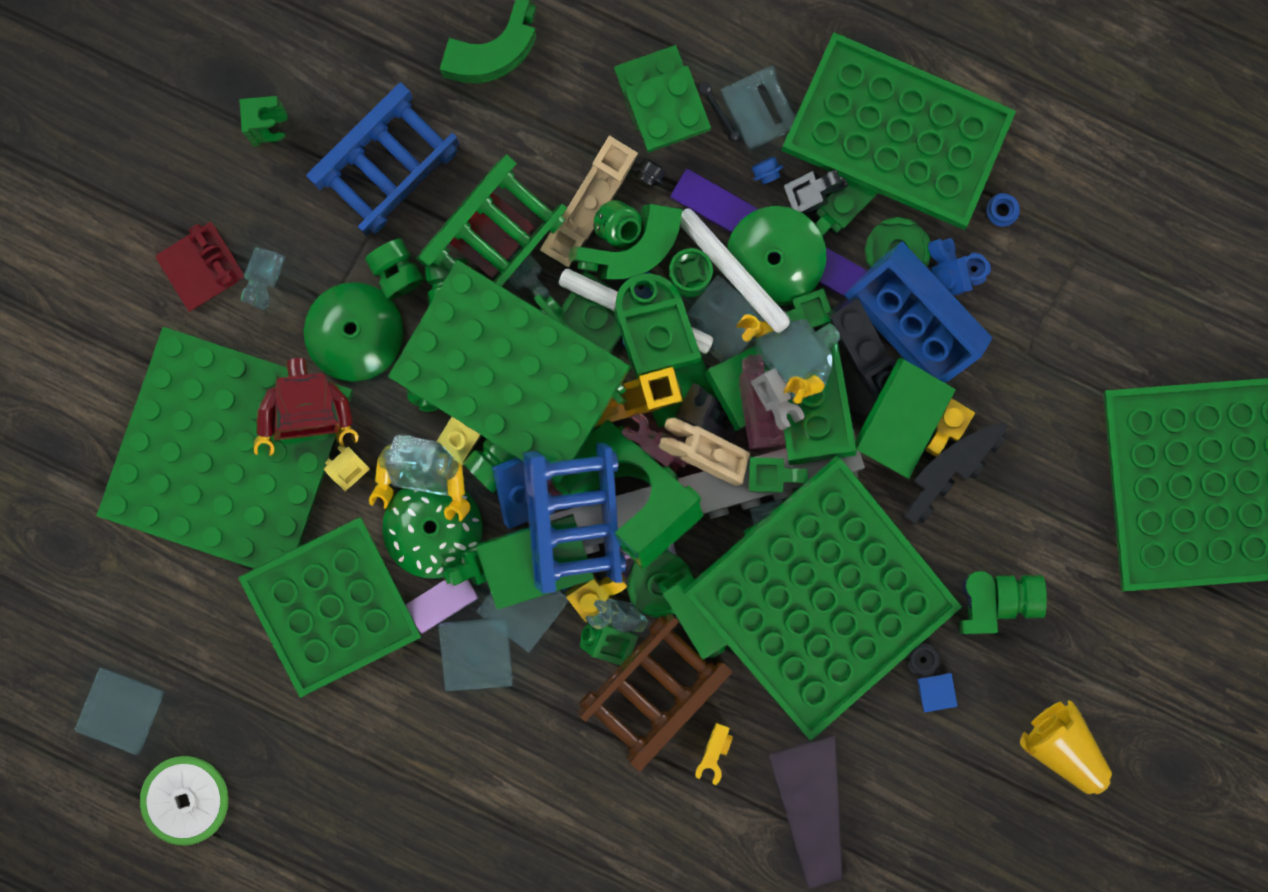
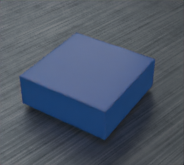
(937, 692)

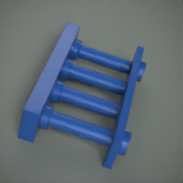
(374, 128)
(542, 504)

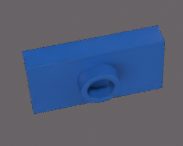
(512, 491)

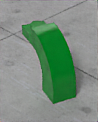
(496, 58)
(655, 241)

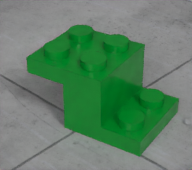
(662, 98)

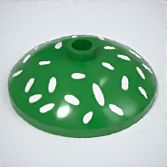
(426, 553)

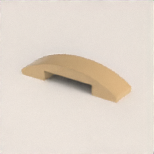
(598, 188)

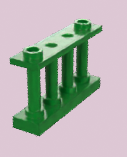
(480, 201)

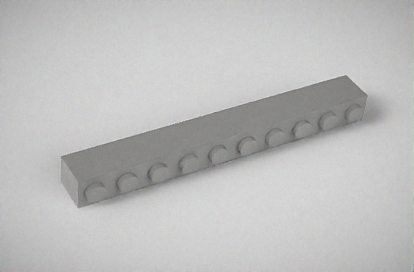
(715, 495)

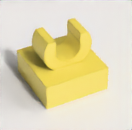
(346, 468)

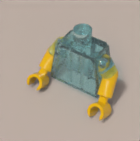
(796, 353)
(420, 467)

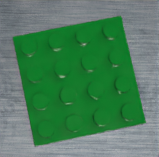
(330, 606)

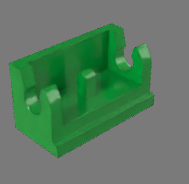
(260, 115)

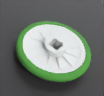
(162, 807)

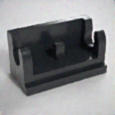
(706, 412)

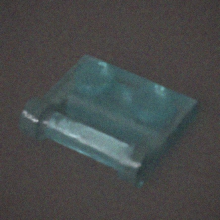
(751, 112)

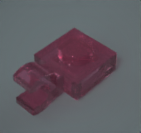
(649, 440)

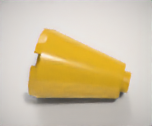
(1068, 748)

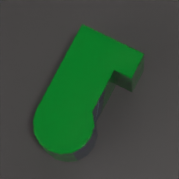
(981, 602)

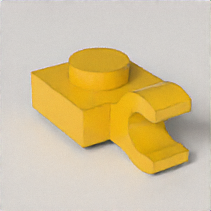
(951, 426)
(585, 594)
(718, 743)

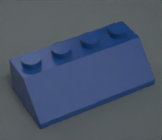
(919, 315)

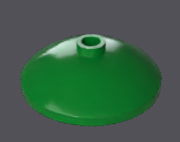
(796, 241)
(366, 351)

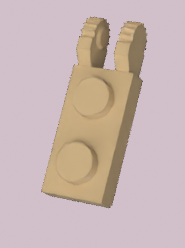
(706, 451)

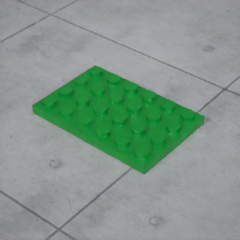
(899, 131)
(508, 369)

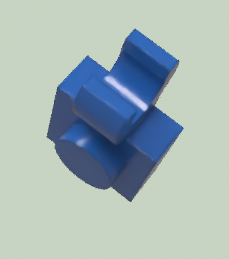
(950, 271)

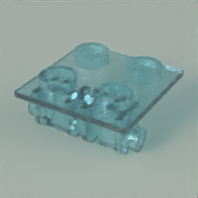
(718, 314)

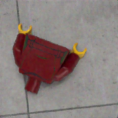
(302, 408)

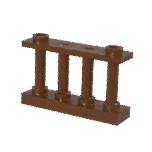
(664, 724)

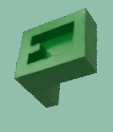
(608, 643)

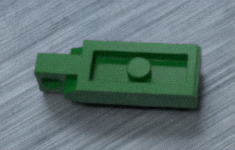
(843, 207)

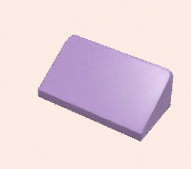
(440, 603)

